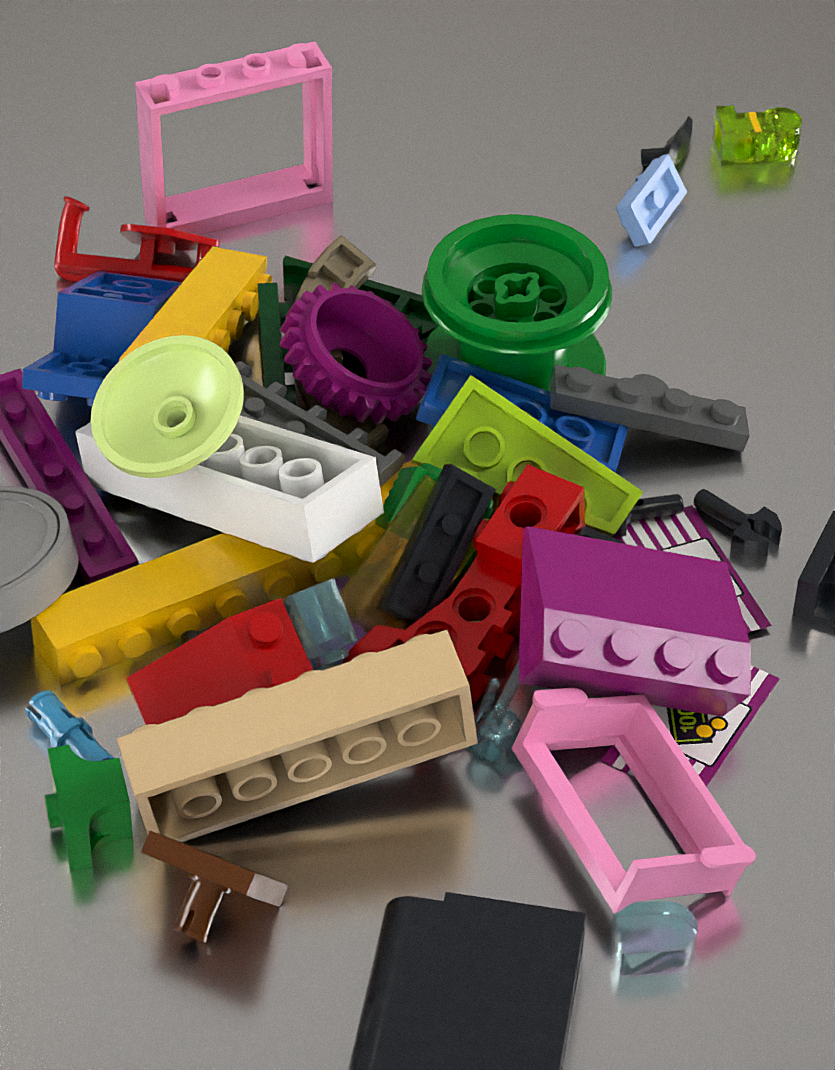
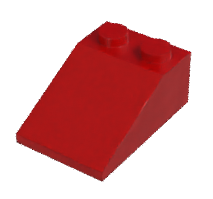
(221, 664)

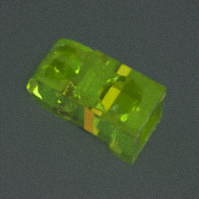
(756, 135)

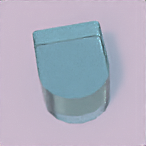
(654, 937)

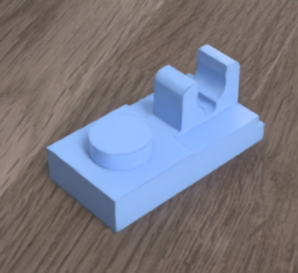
(651, 200)

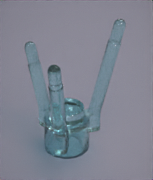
(497, 726)

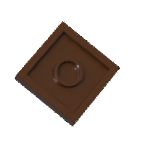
(210, 881)

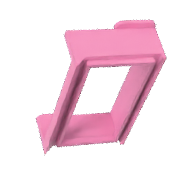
(711, 845)

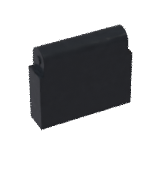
(470, 986)

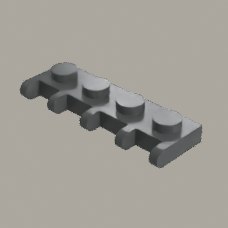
(271, 408)

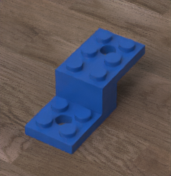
(93, 330)

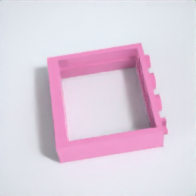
(254, 196)

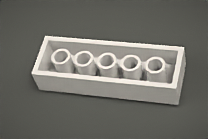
(259, 487)

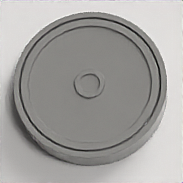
(35, 554)

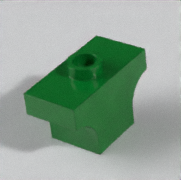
(87, 804)

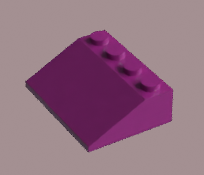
(631, 623)

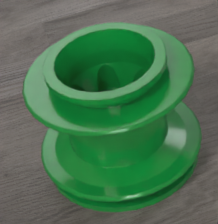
(517, 297)

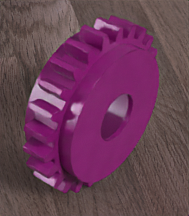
(372, 333)

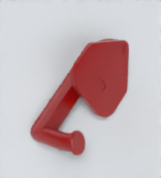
(152, 241)

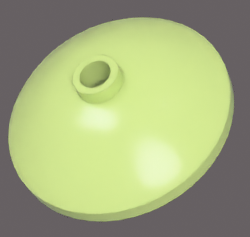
(155, 391)

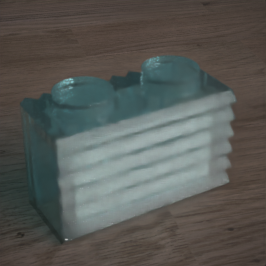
(321, 623)

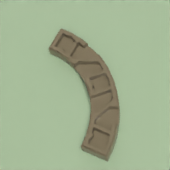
(346, 266)

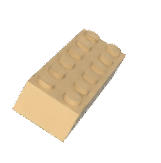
(300, 738)

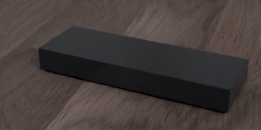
(436, 545)

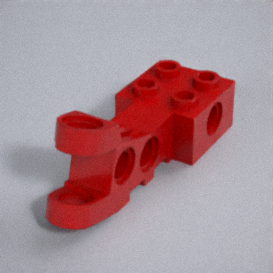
(493, 582)

